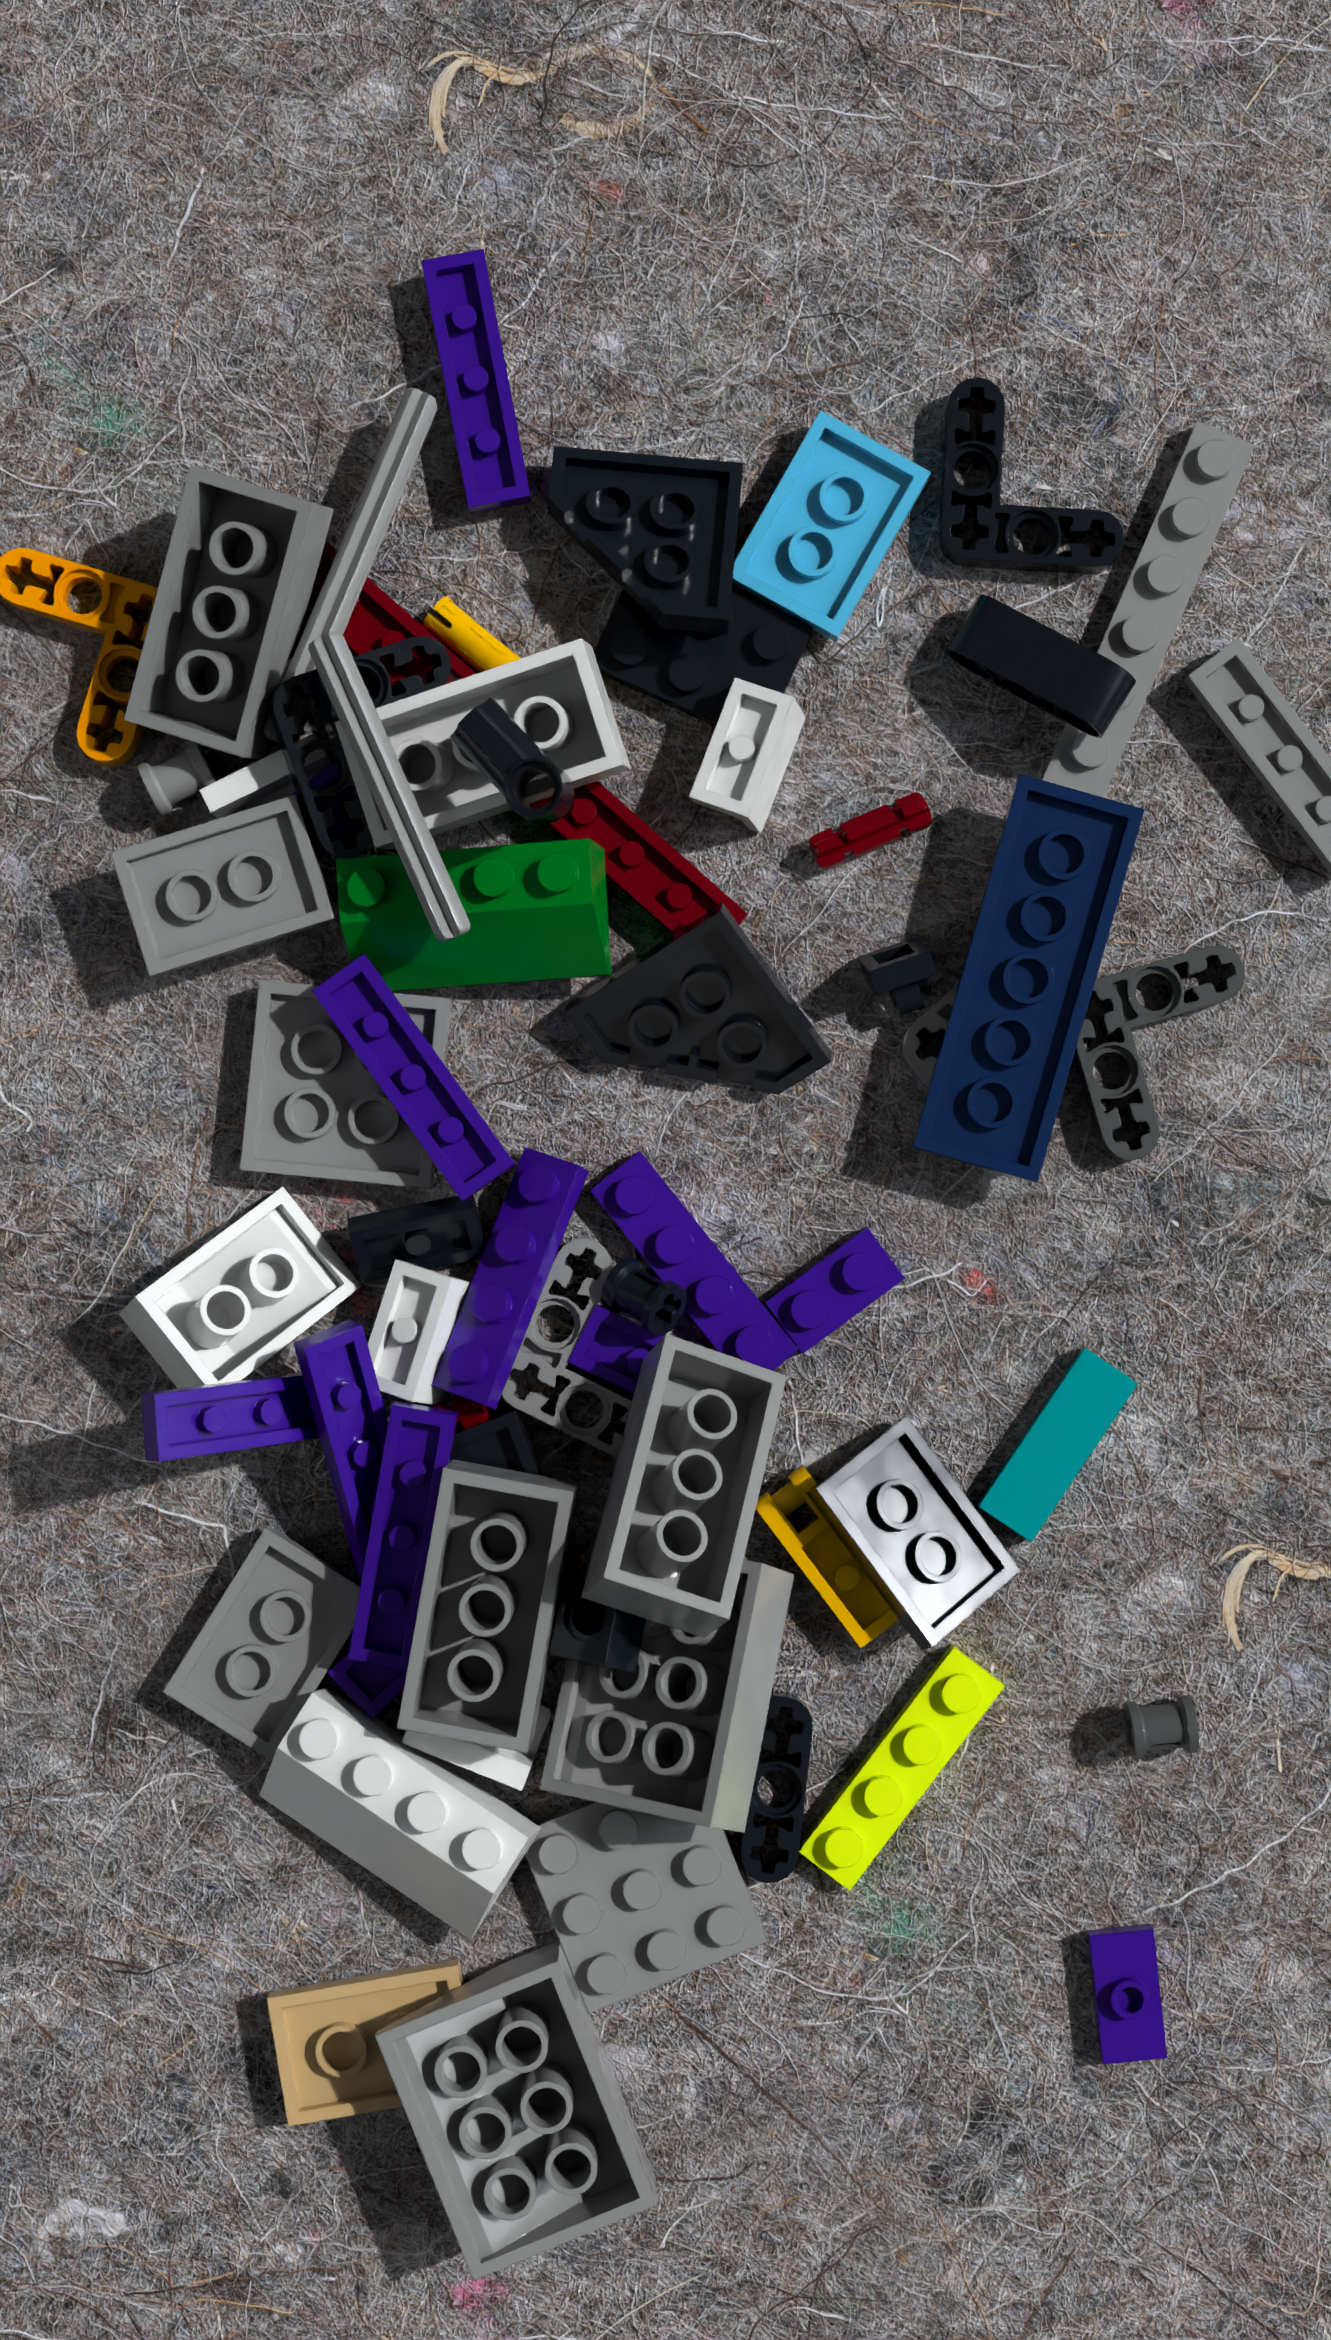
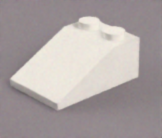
(240, 1296)

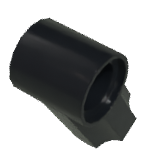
(511, 761)

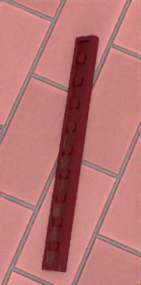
(634, 853)

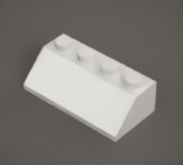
(397, 1810)

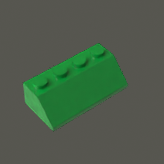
(529, 906)

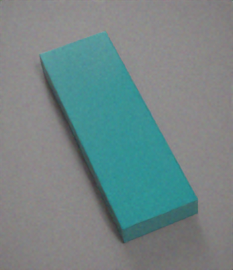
(1057, 1444)

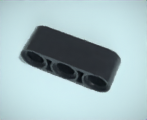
(1041, 666)

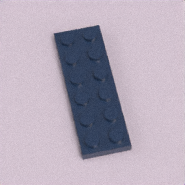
(1027, 978)

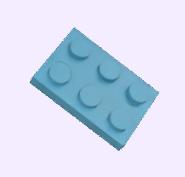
(828, 526)

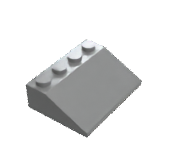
(686, 1725)
(518, 2112)

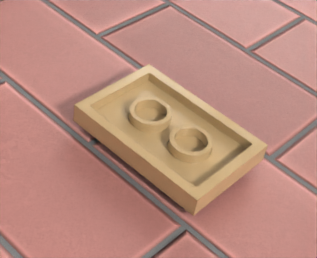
(329, 2042)

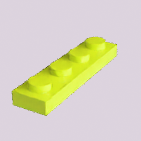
(900, 1767)

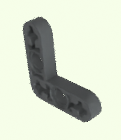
(1127, 1014)

